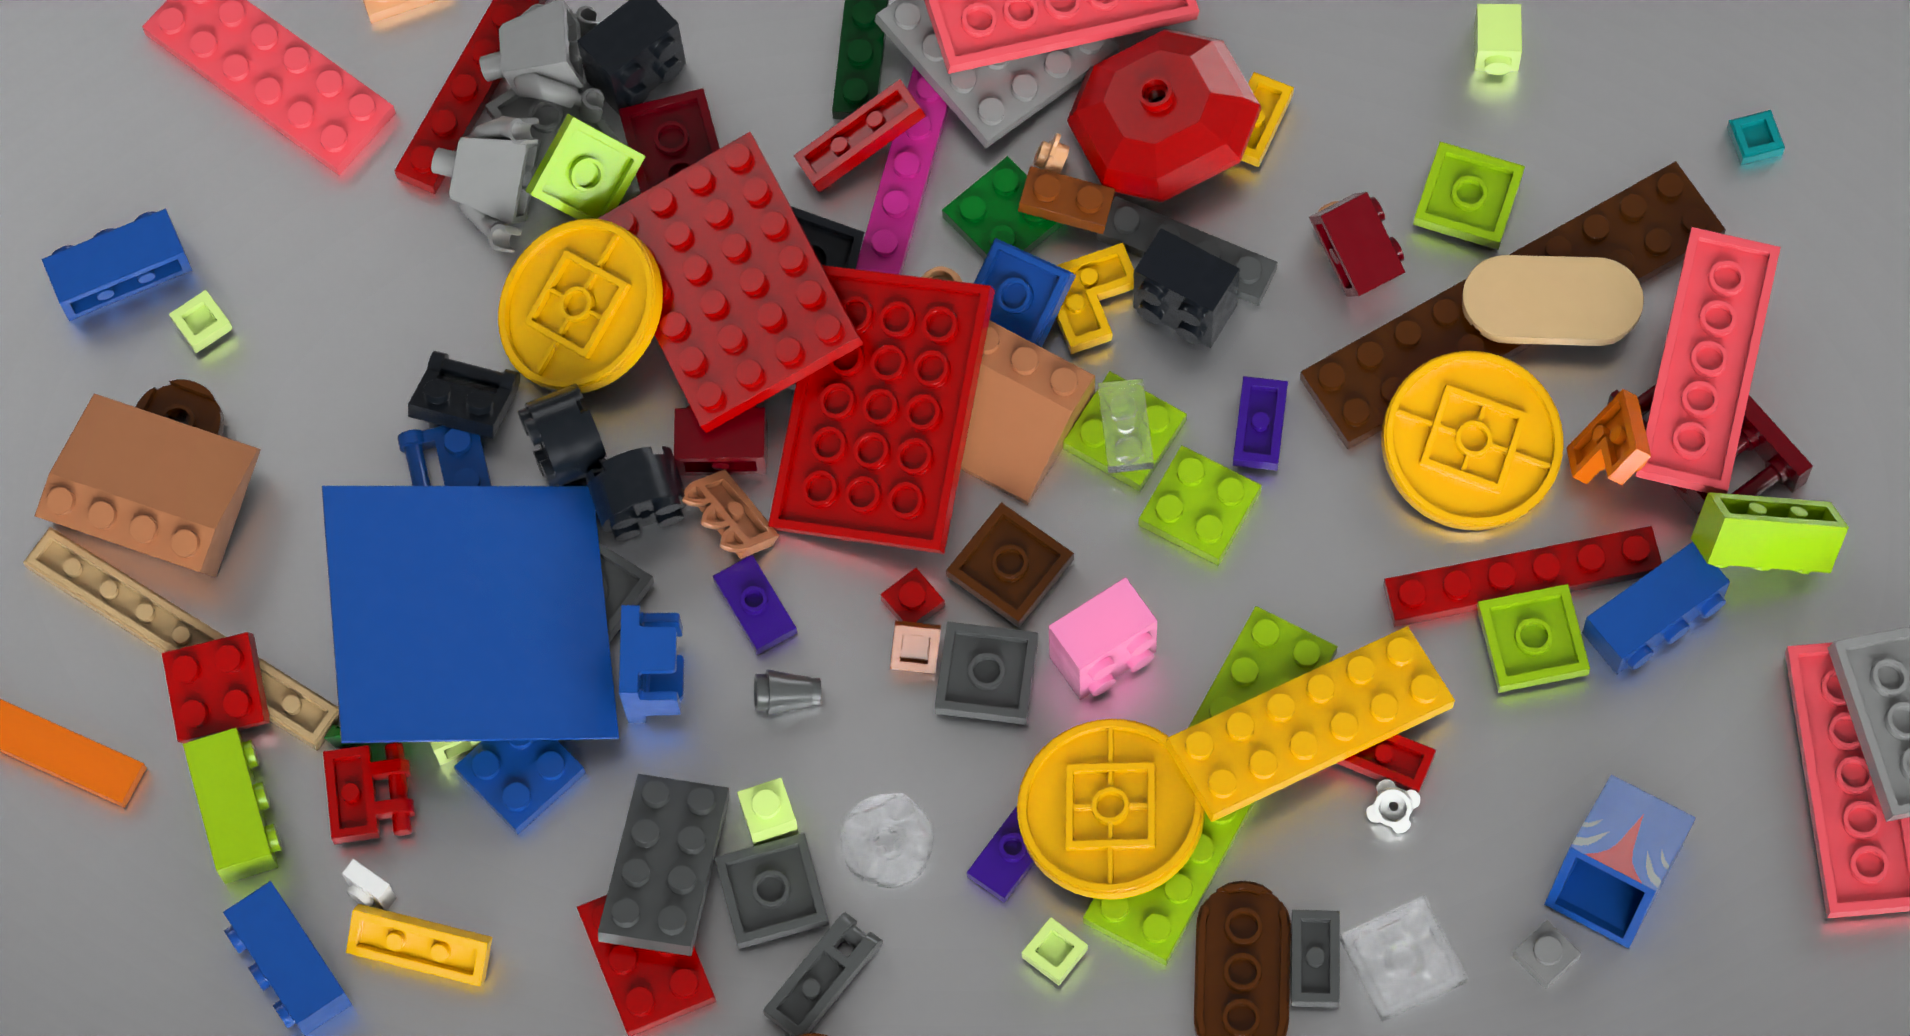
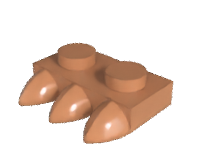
(730, 513)

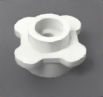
(1398, 818)

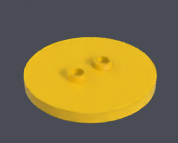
(580, 305)
(1472, 440)
(1108, 810)

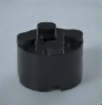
(565, 436)
(637, 491)

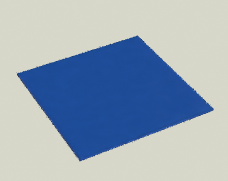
(468, 614)

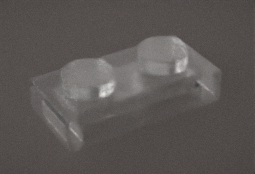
(1125, 426)

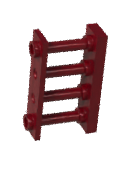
(1758, 433)

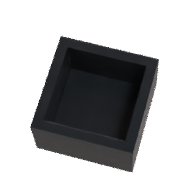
(632, 52)
(1185, 288)

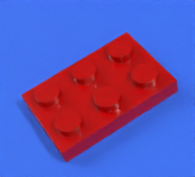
(647, 983)

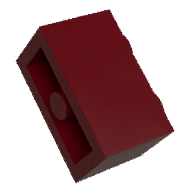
(1358, 243)
(736, 446)

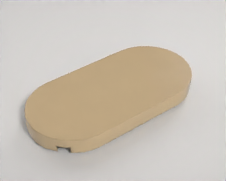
(1552, 300)

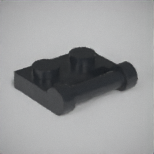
(462, 405)

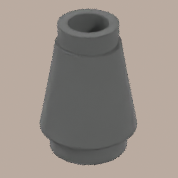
(785, 692)

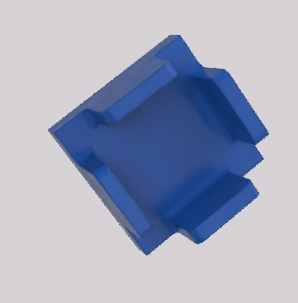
(649, 664)

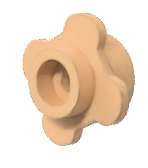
(1051, 155)

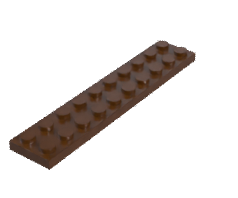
(1638, 227)

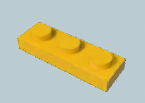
(419, 944)

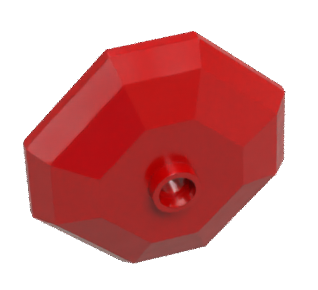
(1169, 143)

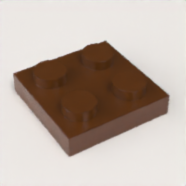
(1010, 564)

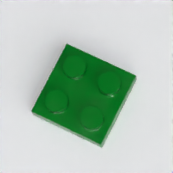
(991, 212)

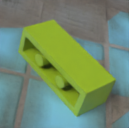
(1769, 533)
(232, 805)

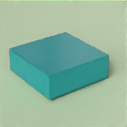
(1755, 137)

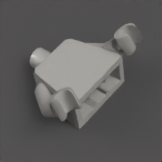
(543, 57)
(492, 176)

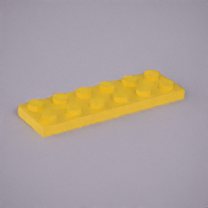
(1309, 723)

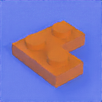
(1611, 442)

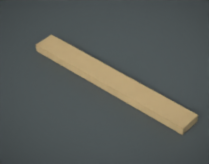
(169, 628)

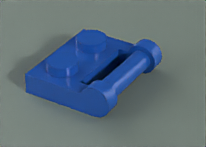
(458, 452)

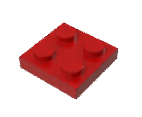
(215, 687)

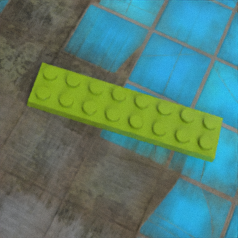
(1262, 658)

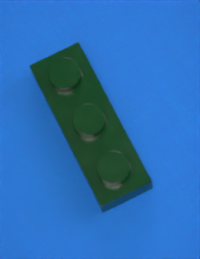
(859, 57)

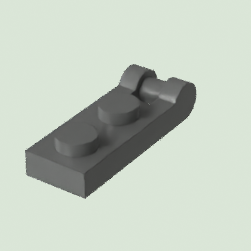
(821, 977)

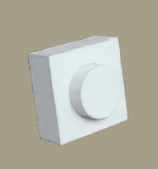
(367, 887)

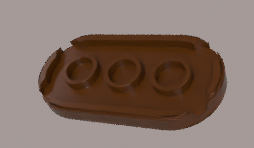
(1242, 963)

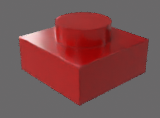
(913, 598)

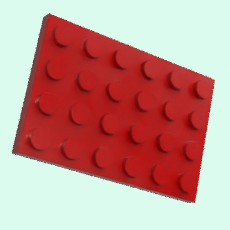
(738, 282)
(886, 426)

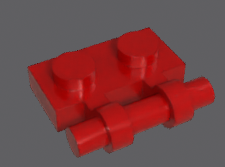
(352, 792)

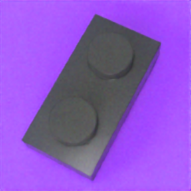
(1315, 958)

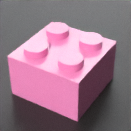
(1103, 639)

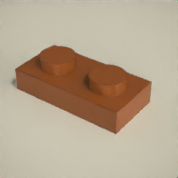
(1066, 200)

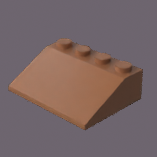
(1021, 412)
(149, 484)

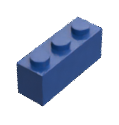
(116, 264)
(1656, 609)
(285, 960)

